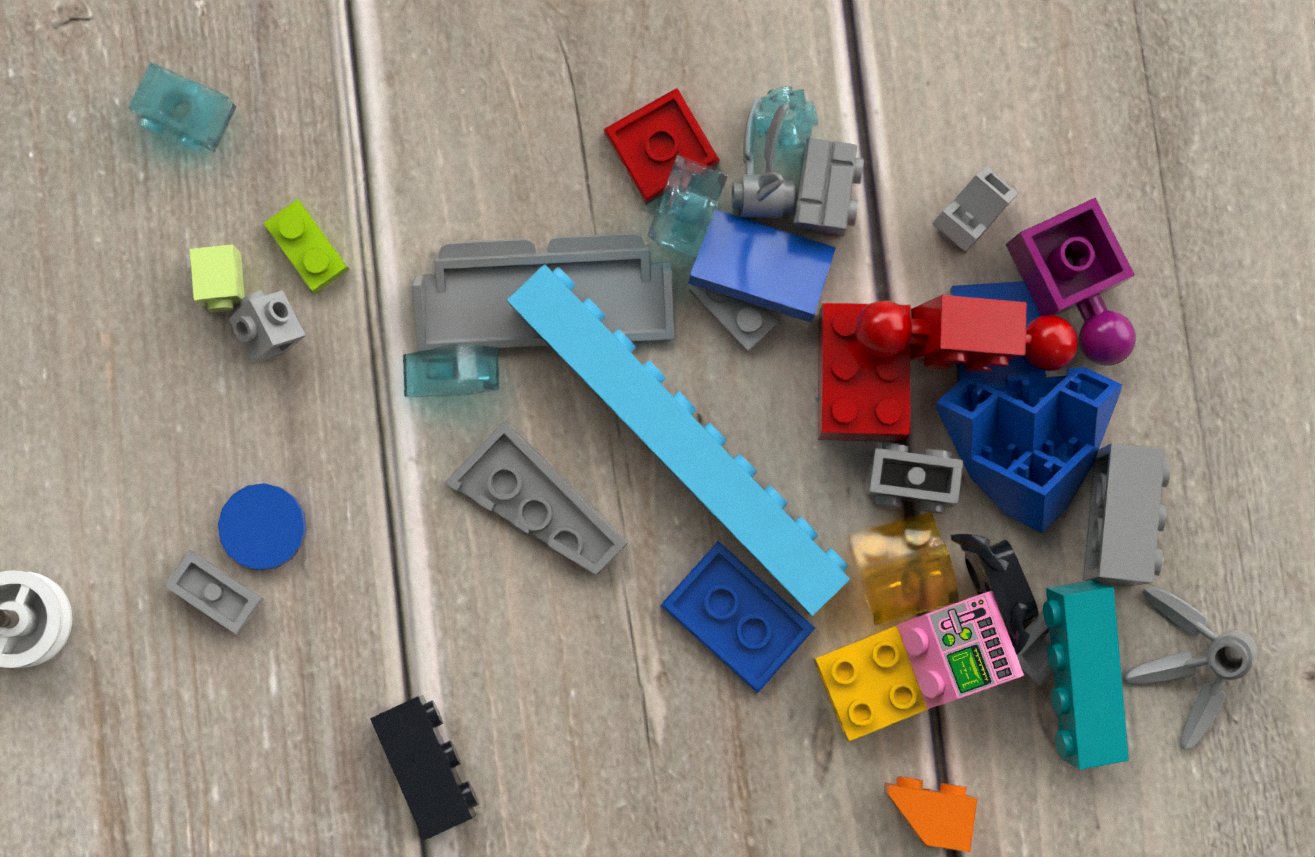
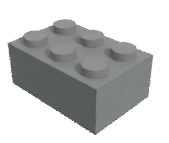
(1126, 515)

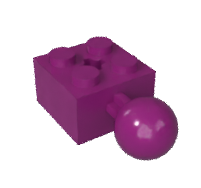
(1097, 268)

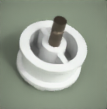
(32, 619)

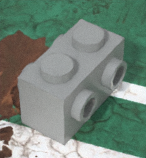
(912, 477)

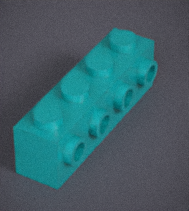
(1086, 674)

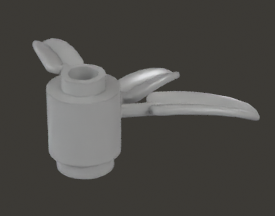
(767, 193)
(1183, 665)

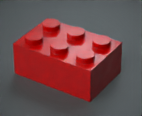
(857, 392)

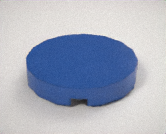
(262, 526)

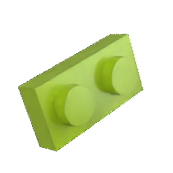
(306, 246)

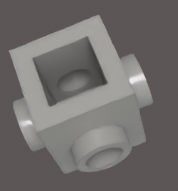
(266, 325)

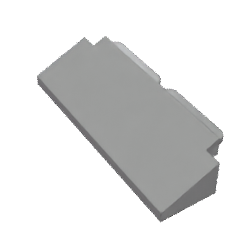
(476, 278)

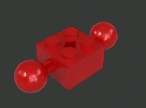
(966, 333)

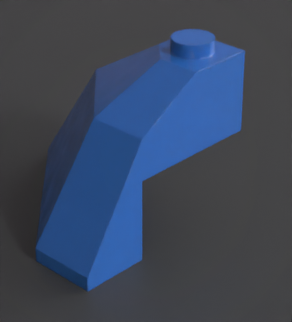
(1030, 437)

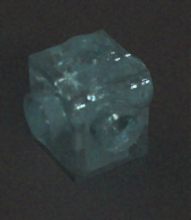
(793, 131)

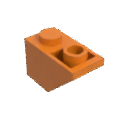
(935, 816)

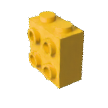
(870, 683)

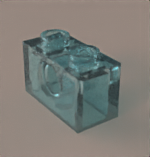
(164, 90)
(687, 206)

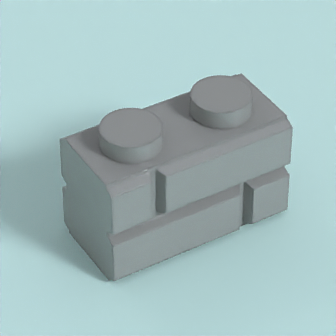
(826, 187)

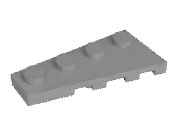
(526, 490)

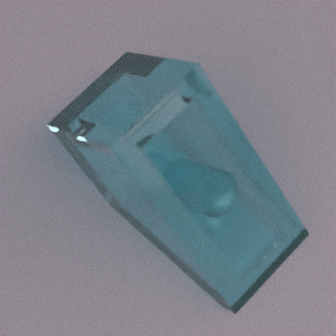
(451, 371)

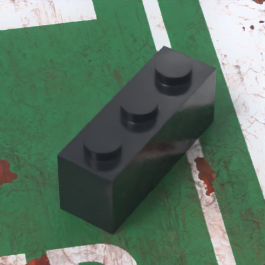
(425, 766)

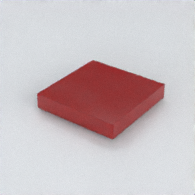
(652, 139)

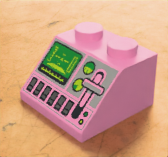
(960, 650)

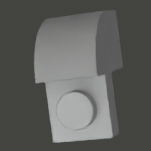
(974, 209)

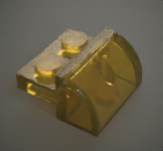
(904, 568)

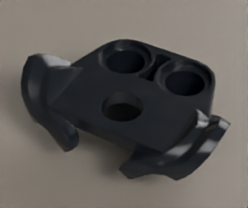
(999, 571)

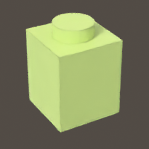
(217, 277)

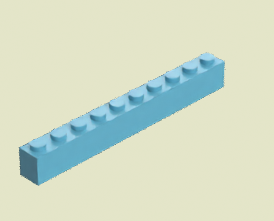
(678, 438)

